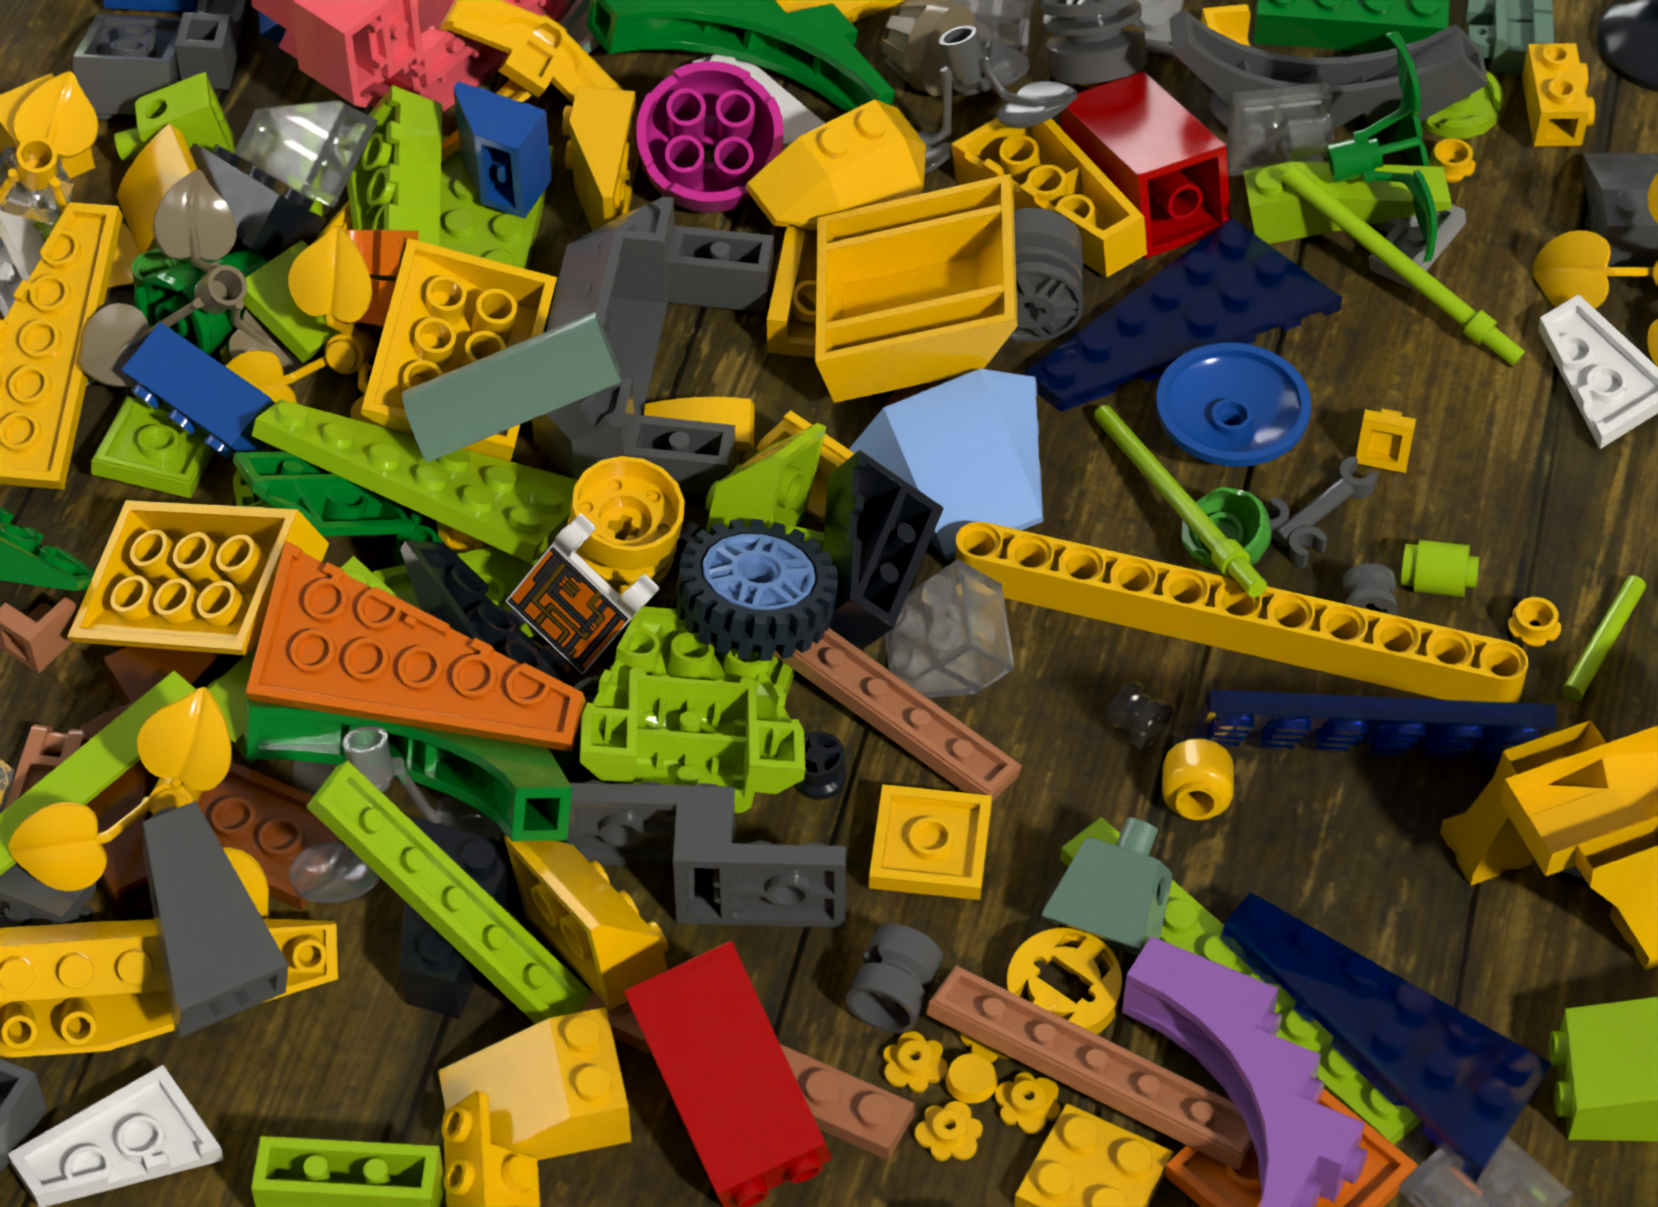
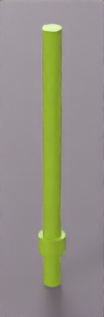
(1478, 326)
(1226, 553)

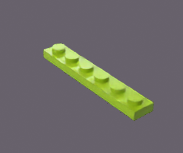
(446, 896)

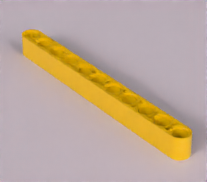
(1223, 615)

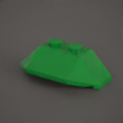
(324, 498)

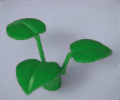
(1361, 156)

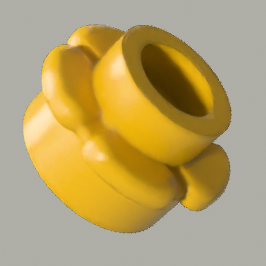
(1455, 157)
(1535, 612)

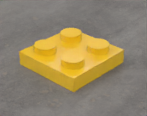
(930, 842)
(1093, 1166)

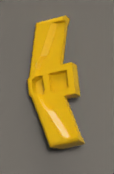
(535, 46)

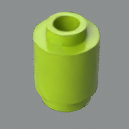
(1439, 568)

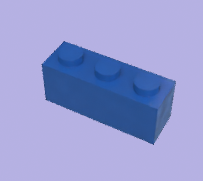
(197, 392)

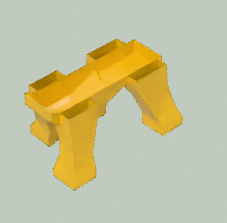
(1569, 806)

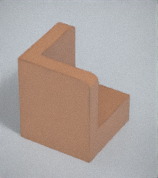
(39, 635)

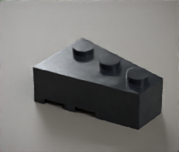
(431, 967)

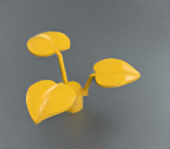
(62, 124)
(1579, 263)
(330, 282)
(189, 752)

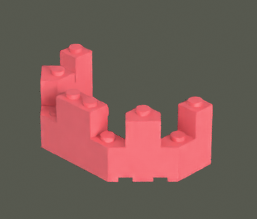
(376, 44)

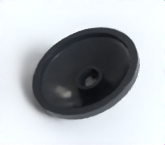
(1630, 41)

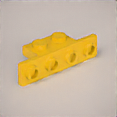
(480, 1171)

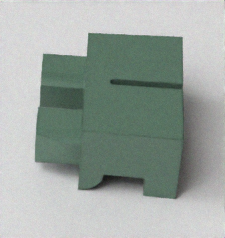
(1510, 30)

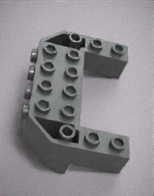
(629, 278)

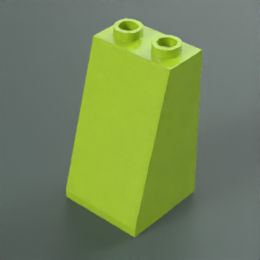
(1608, 1071)

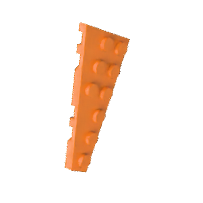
(380, 659)

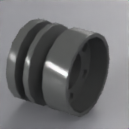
(1094, 39)
(1047, 274)

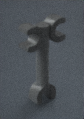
(1299, 529)

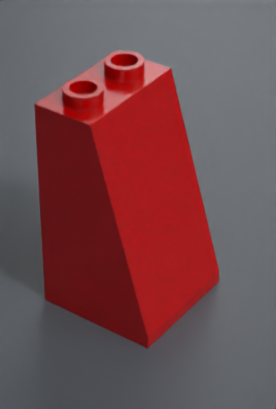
(1155, 157)
(729, 1077)

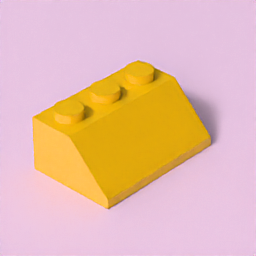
(587, 918)

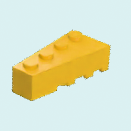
(1057, 177)

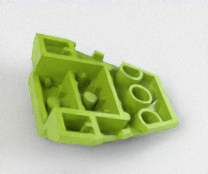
(689, 715)

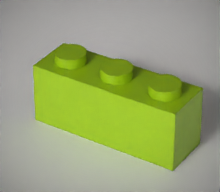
(346, 1174)

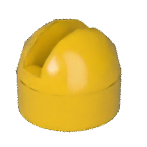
(807, 294)

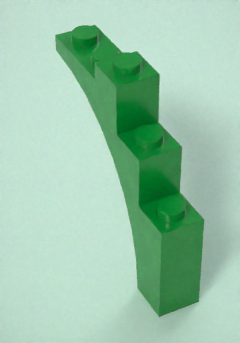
(803, 44)
(502, 779)

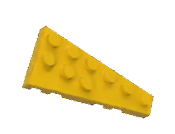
(43, 346)

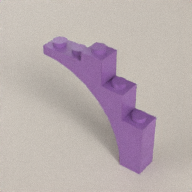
(1232, 1032)

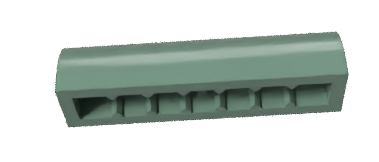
(511, 387)

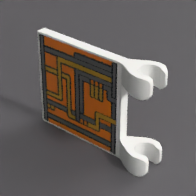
(573, 603)

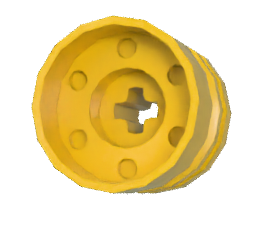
(635, 519)

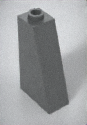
(207, 927)

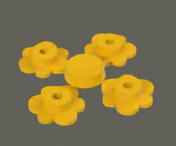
(971, 1081)

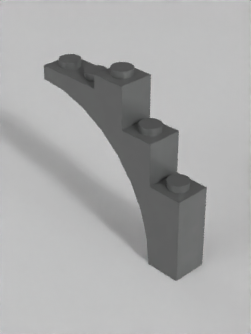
(1366, 84)

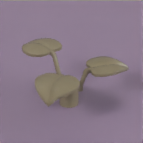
(186, 224)

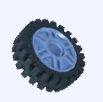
(756, 589)

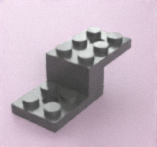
(712, 873)

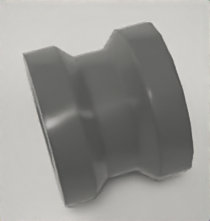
(1371, 588)

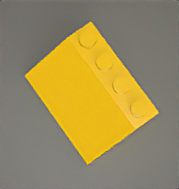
(445, 316)
(189, 576)

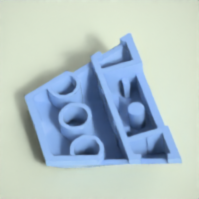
(966, 449)

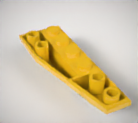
(107, 983)

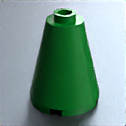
(174, 288)

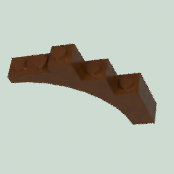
(131, 675)

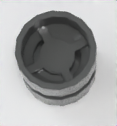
(893, 978)

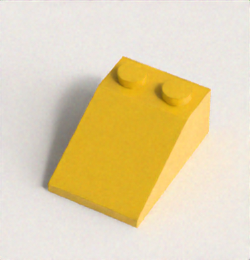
(602, 151)
(548, 1087)

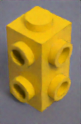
(1556, 94)

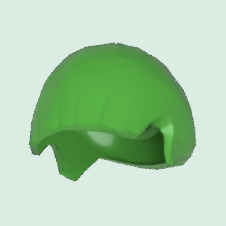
(1238, 517)

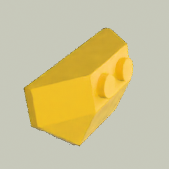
(842, 166)

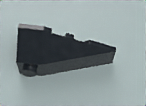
(458, 597)

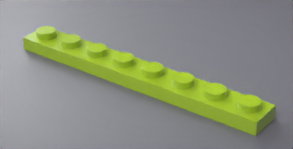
(1198, 931)

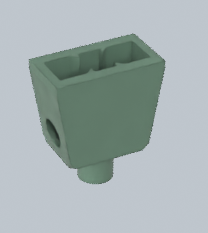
(1114, 890)

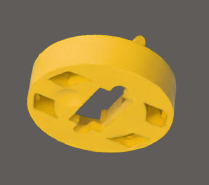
(1083, 962)

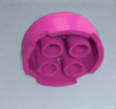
(701, 111)

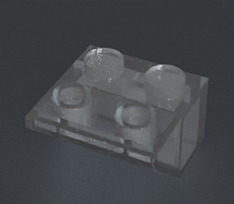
(951, 634)

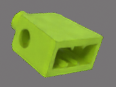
(185, 105)

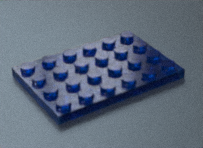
(1383, 722)

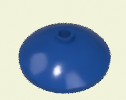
(1233, 404)

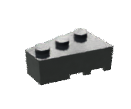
(262, 214)
(877, 541)

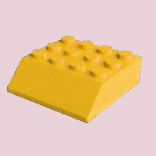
(915, 288)

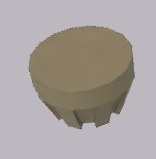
(914, 41)

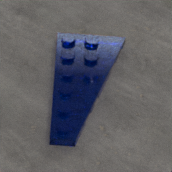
(1210, 295)
(1404, 1041)

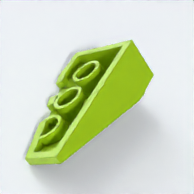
(1284, 215)

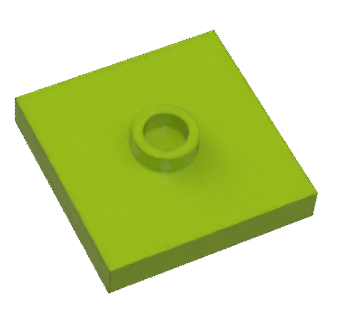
(273, 305)
(151, 451)

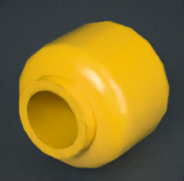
(1198, 779)

